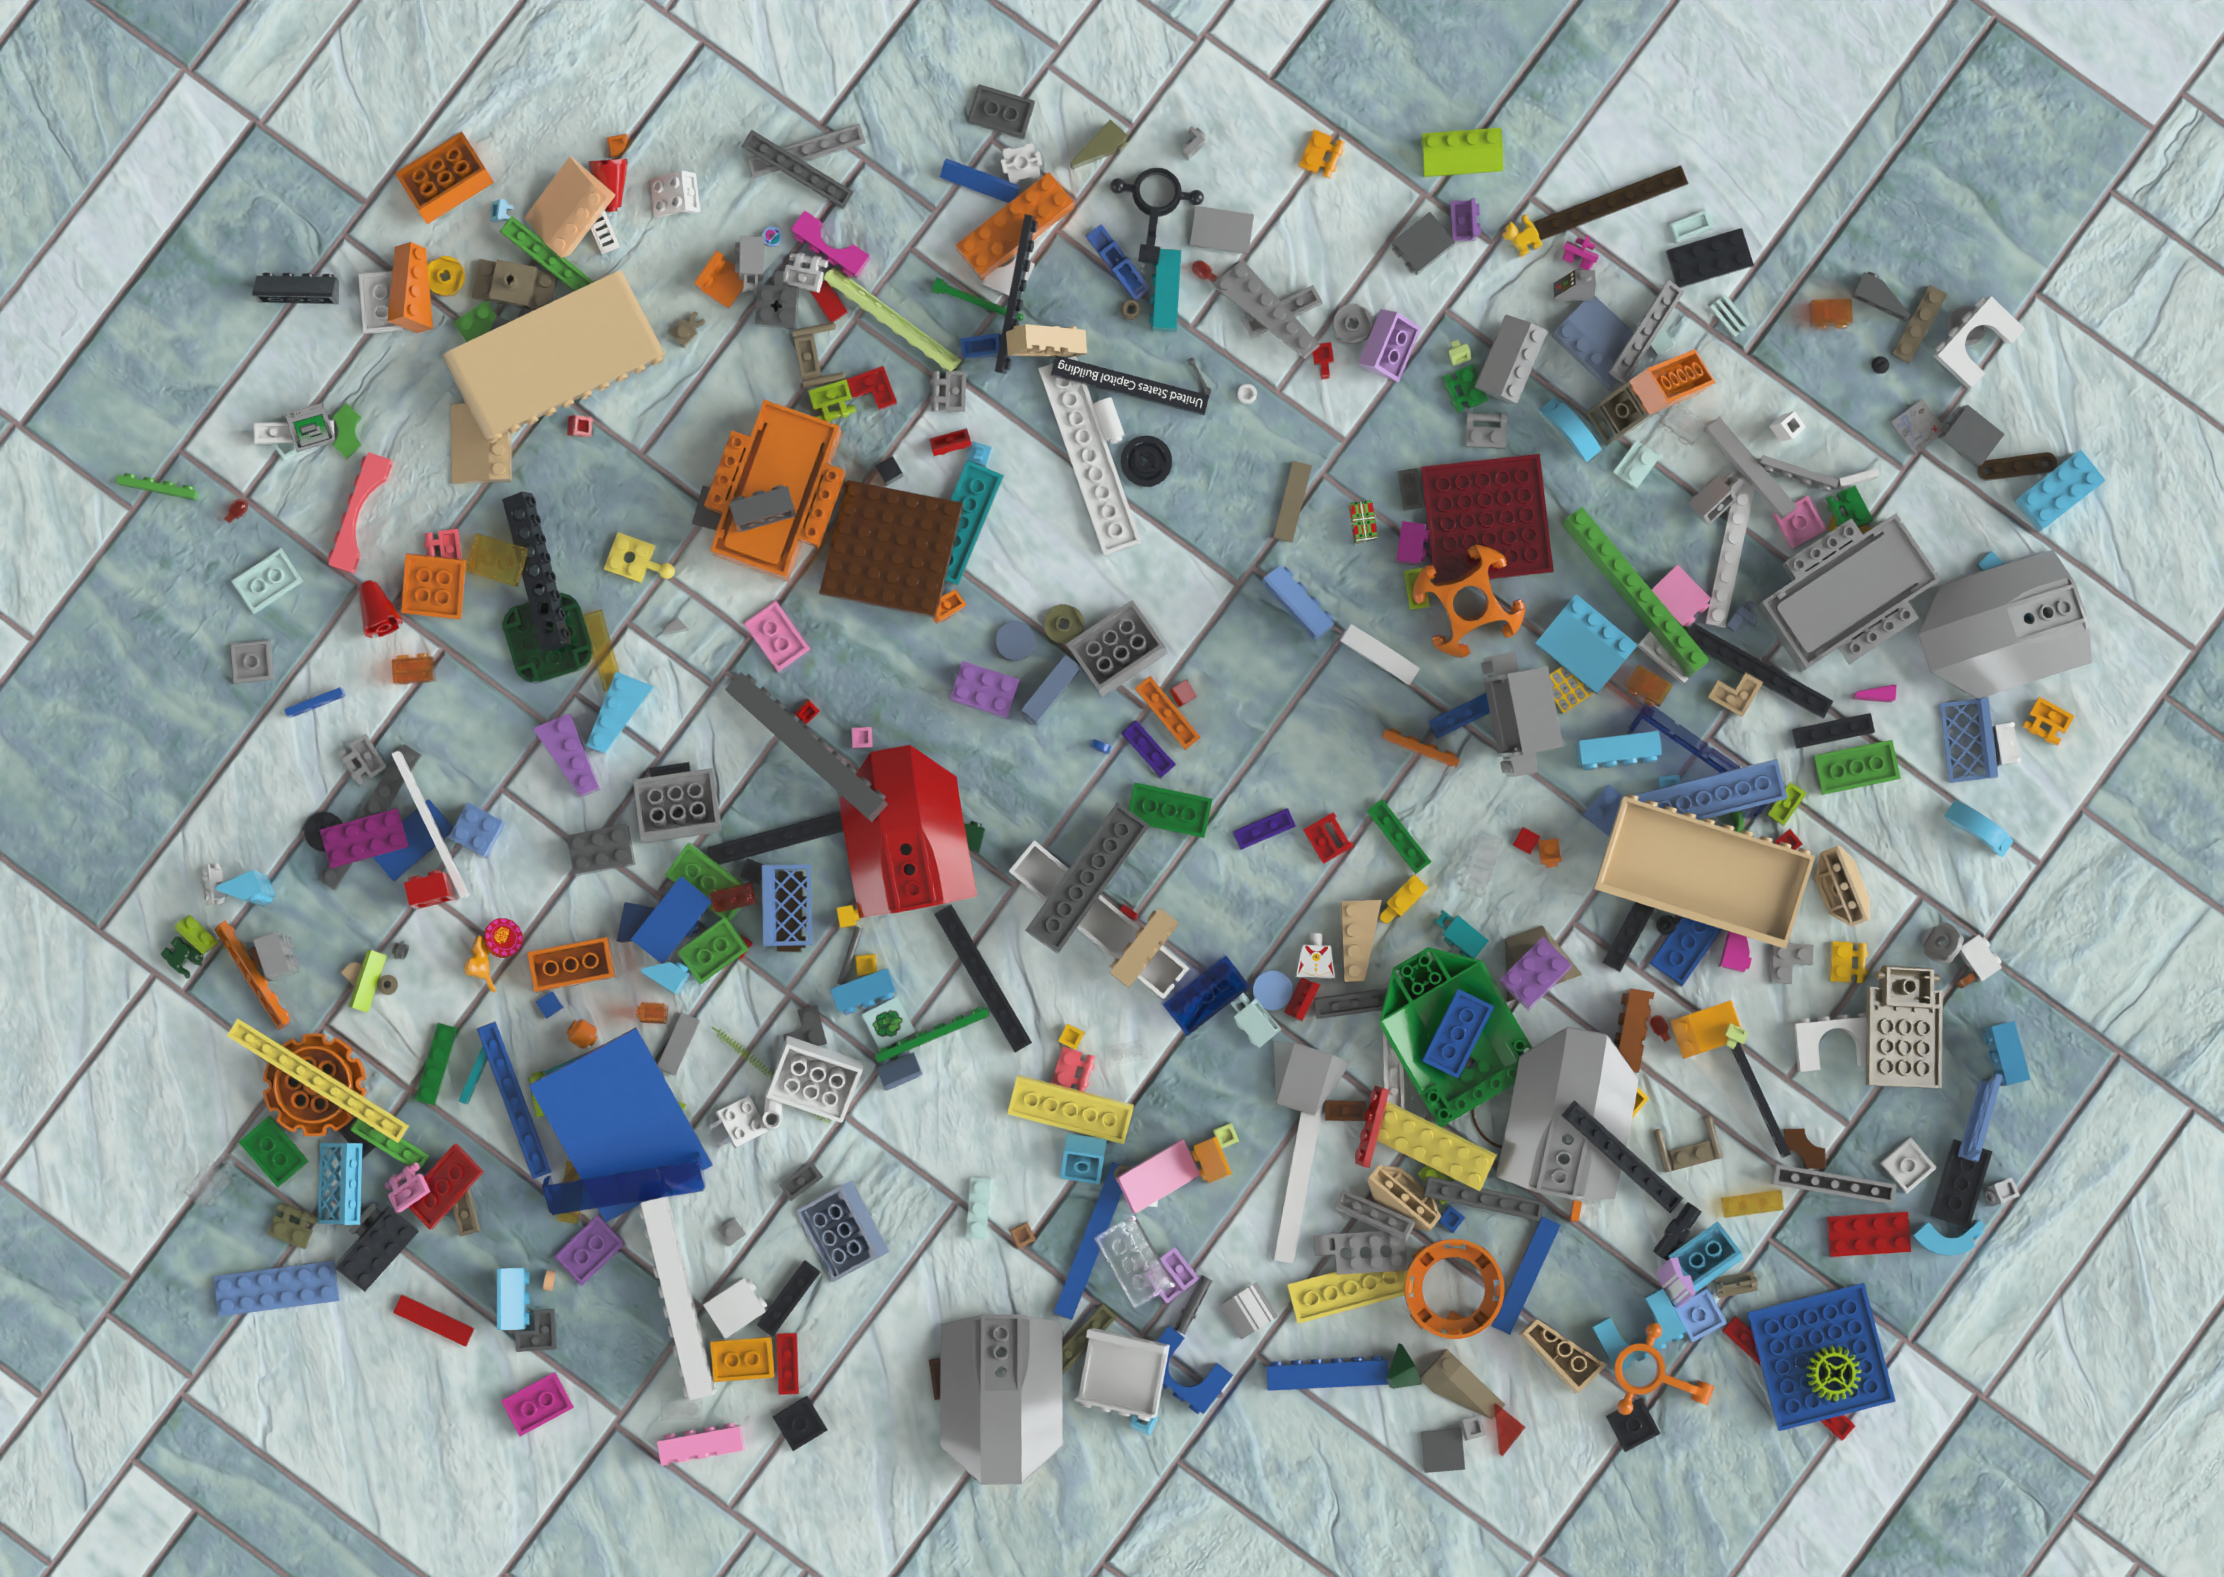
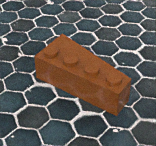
(1632, 1025)

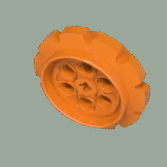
(283, 1096)

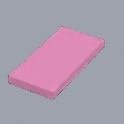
(1158, 1176)

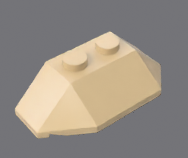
(1842, 887)
(1403, 1195)

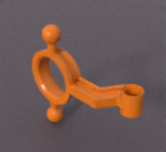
(1700, 1392)

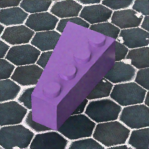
(568, 751)

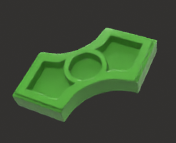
(347, 422)

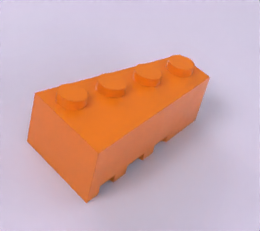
(410, 289)

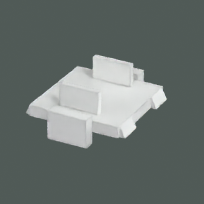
(1021, 163)

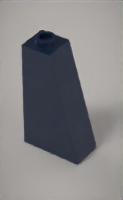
(633, 918)

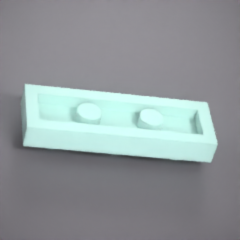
(978, 1208)

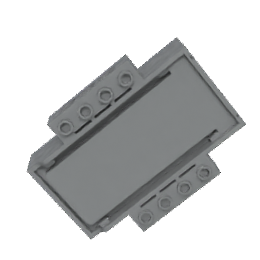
(1848, 592)

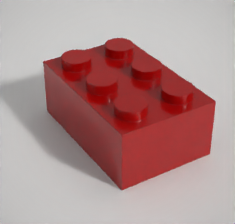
(429, 890)

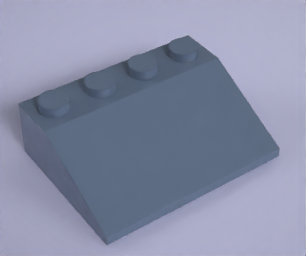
(1594, 338)
(842, 1231)

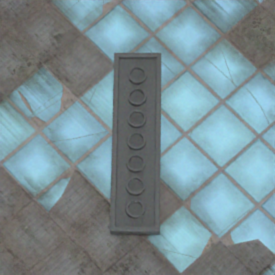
(1087, 878)

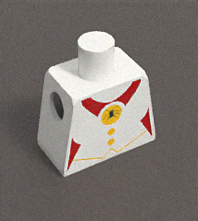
(1315, 960)

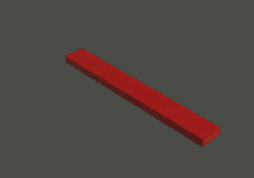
(1743, 1337)

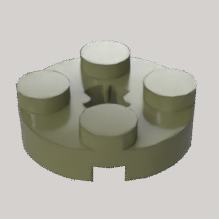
(1053, 619)

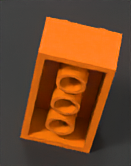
(571, 964)

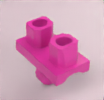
(1588, 257)

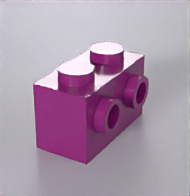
(1411, 543)

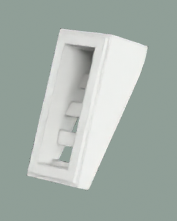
(611, 247)

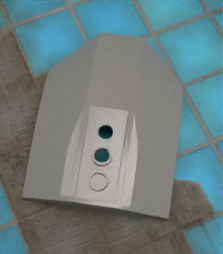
(1979, 632)
(1548, 1079)
(1005, 1424)

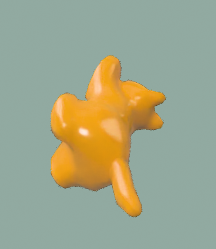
(479, 964)

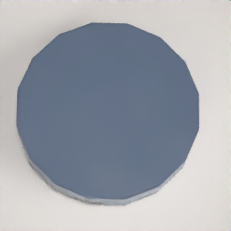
(1015, 641)

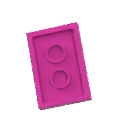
(537, 1404)

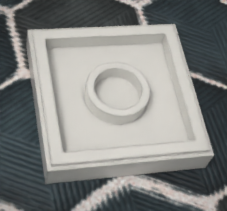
(1908, 1165)

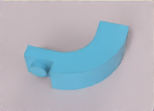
(1572, 428)
(1980, 827)
(1932, 1241)

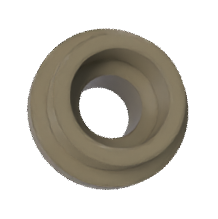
(1130, 303)
(394, 984)

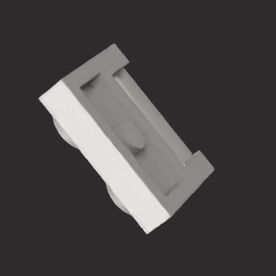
(1486, 436)

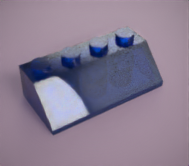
(1205, 995)

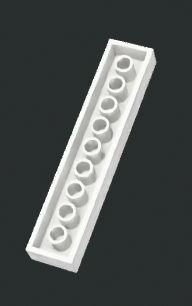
(678, 1298)

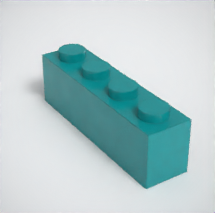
(1166, 291)

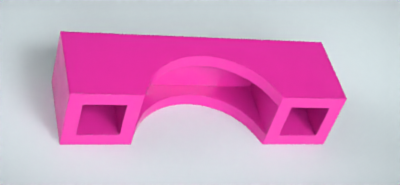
(850, 259)

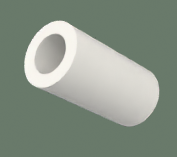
(1109, 420)

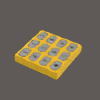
(1567, 689)

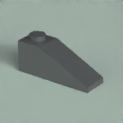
(1878, 295)

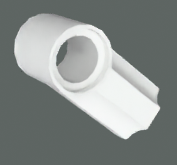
(772, 1108)

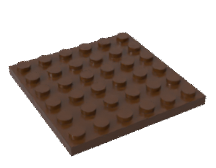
(891, 548)

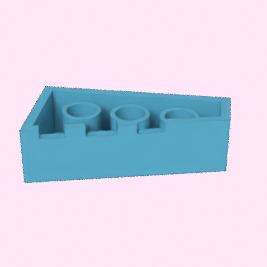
(618, 708)

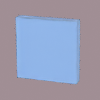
(1700, 1315)

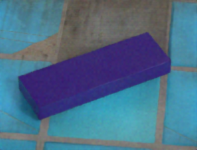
(1148, 749)
(1264, 829)

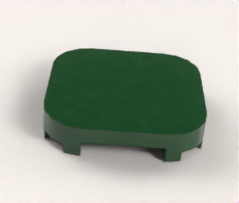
(525, 649)

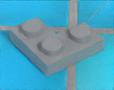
(1785, 958)

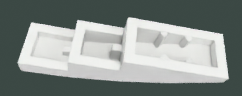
(1379, 654)

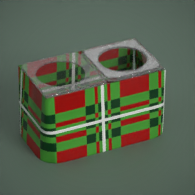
(1363, 521)

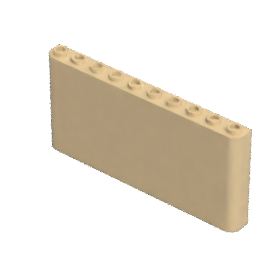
(554, 356)
(1704, 871)

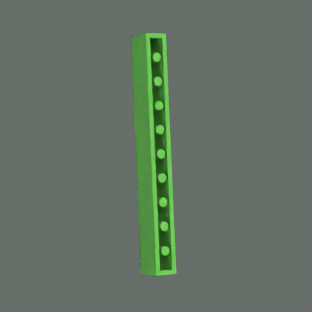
(1635, 592)

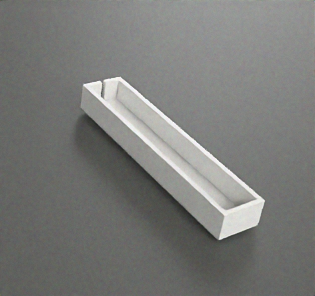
(1102, 923)

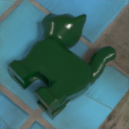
(181, 955)

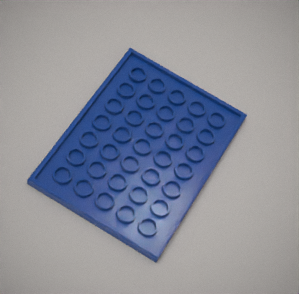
(617, 1113)

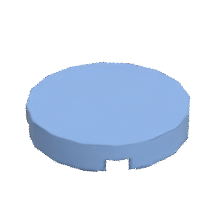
(1272, 990)

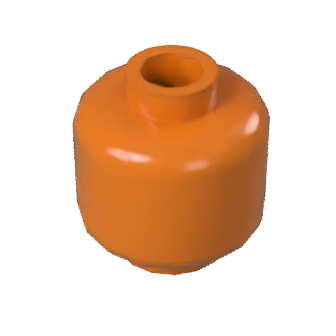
(582, 1033)

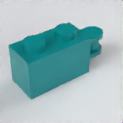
(1461, 935)

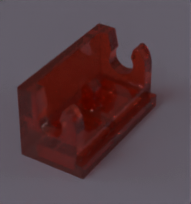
(733, 897)

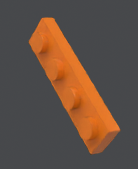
(1167, 713)
(1428, 750)

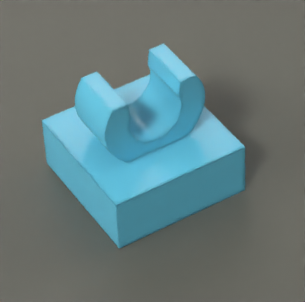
(498, 211)
(979, 454)

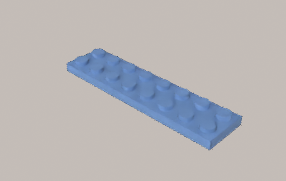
(1722, 791)

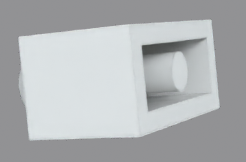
(1980, 958)

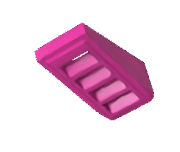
(1880, 694)

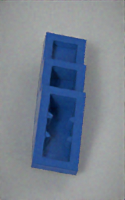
(1117, 262)

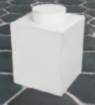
(1787, 426)

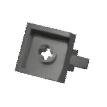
(768, 296)

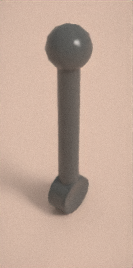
(1207, 390)

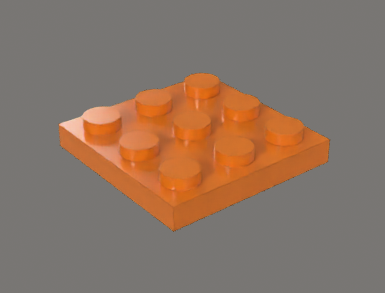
(433, 586)

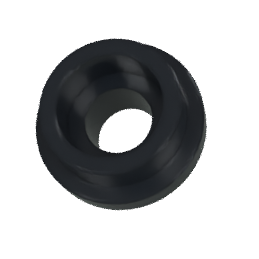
(1664, 919)

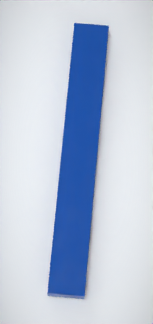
(514, 1100)
(1089, 1248)

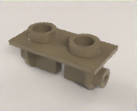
(1736, 1284)

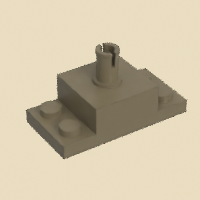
(513, 284)
(1618, 414)

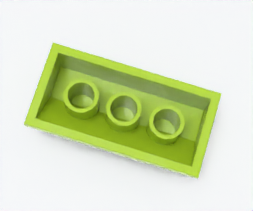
(1462, 152)

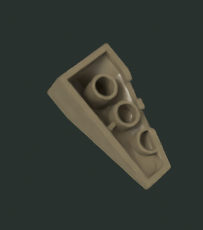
(1457, 1383)

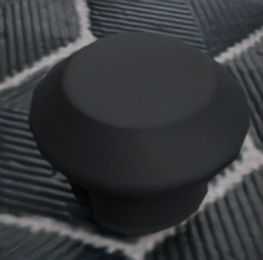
(1880, 364)

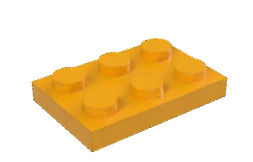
(742, 1359)

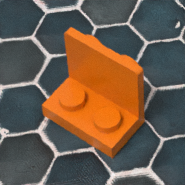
(720, 280)

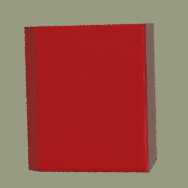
(806, 711)

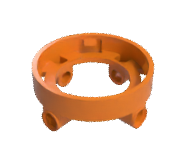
(1481, 1317)

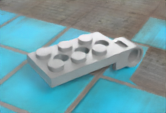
(1333, 1243)

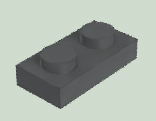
(801, 1181)

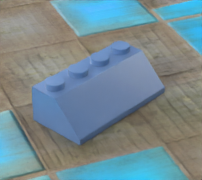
(1298, 603)

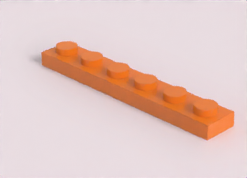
(249, 970)

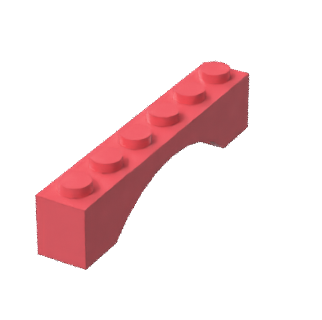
(373, 474)

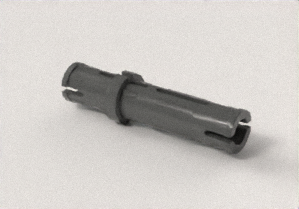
(1193, 1304)

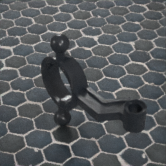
(1149, 252)

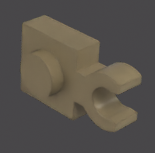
(685, 331)

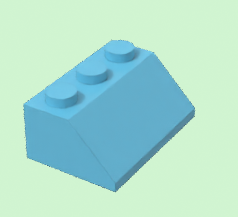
(1708, 1256)
(512, 1298)

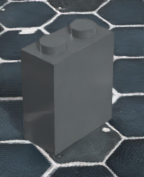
(1422, 243)
(1971, 435)

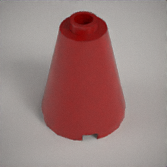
(613, 175)
(377, 611)

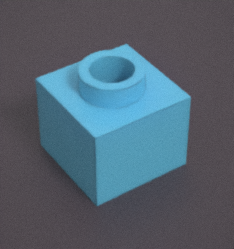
(1137, 1425)

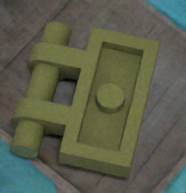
(289, 1231)

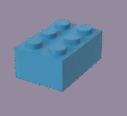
(864, 991)
(2006, 1053)

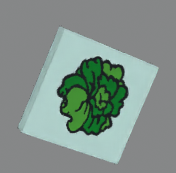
(888, 1023)

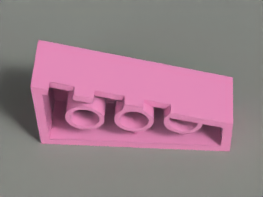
(700, 1444)

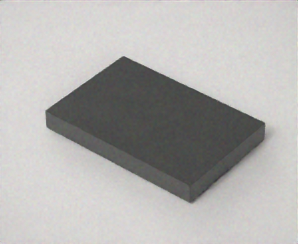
(1001, 111)

